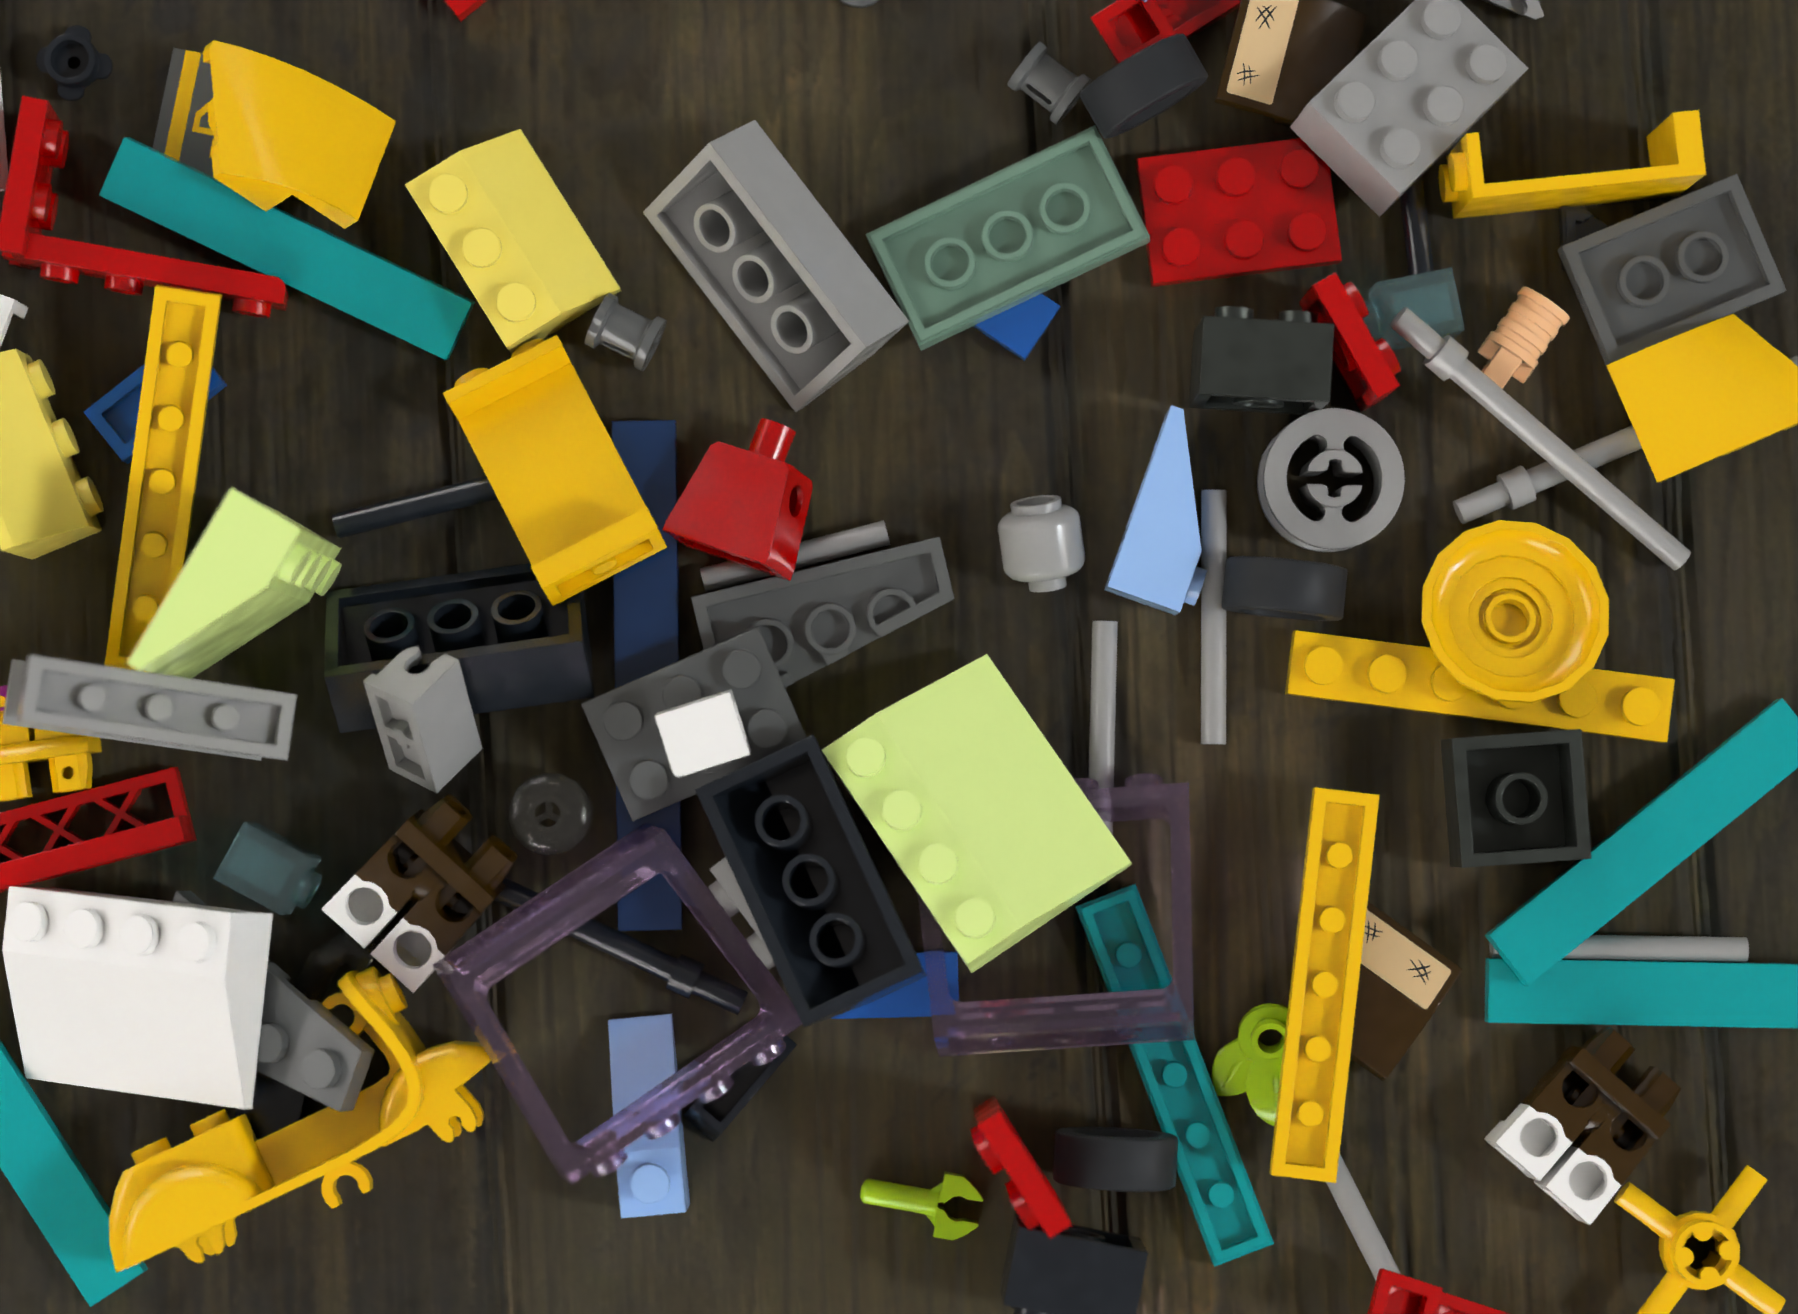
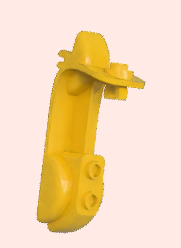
(199, 1188)

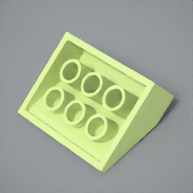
(236, 584)
(976, 810)

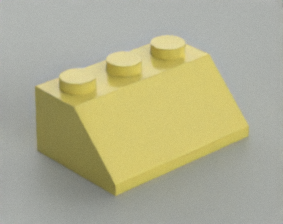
(513, 238)
(40, 487)

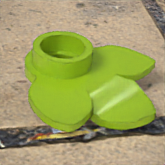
(1249, 1064)

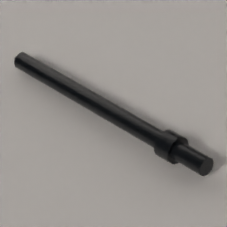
(683, 975)

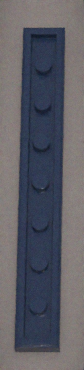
(649, 639)

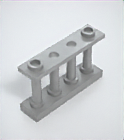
(148, 708)

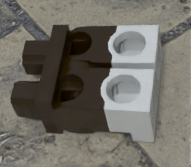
(435, 873)
(1585, 1126)

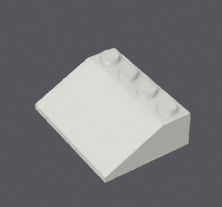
(137, 993)

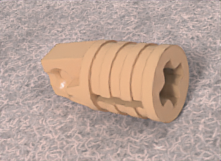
(1521, 337)

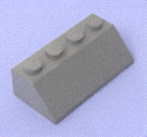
(774, 264)

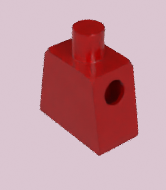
(746, 503)

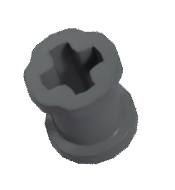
(1048, 82)
(625, 332)

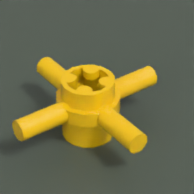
(1719, 1266)

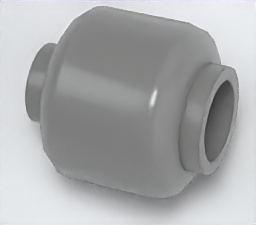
(1041, 542)

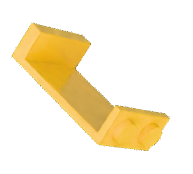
(1674, 160)
(554, 469)

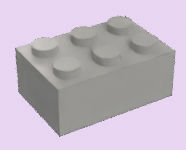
(1407, 99)

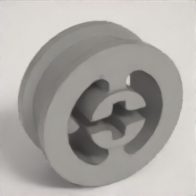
(1329, 430)

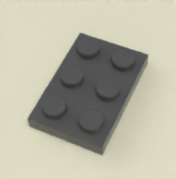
(1671, 269)
(631, 738)

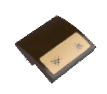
(1286, 54)
(1397, 992)

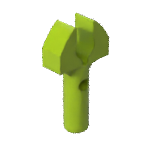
(926, 1201)

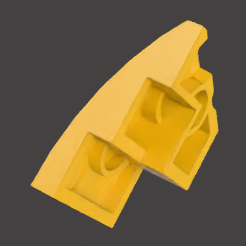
(291, 134)
(1706, 394)

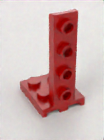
(33, 207)

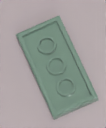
(1008, 237)

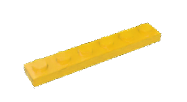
(163, 462)
(1416, 681)
(1324, 985)

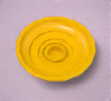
(1515, 611)

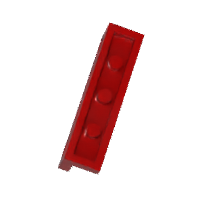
(103, 850)

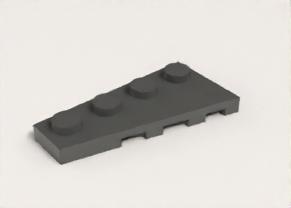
(829, 606)
(306, 1042)

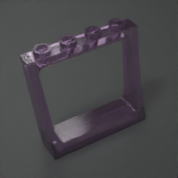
(555, 914)
(1092, 1017)

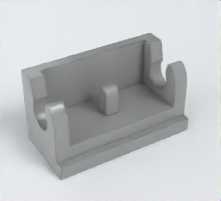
(423, 718)

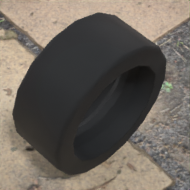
(1143, 85)
(1284, 588)
(1115, 1159)

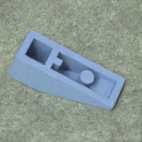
(1162, 534)
(656, 1170)

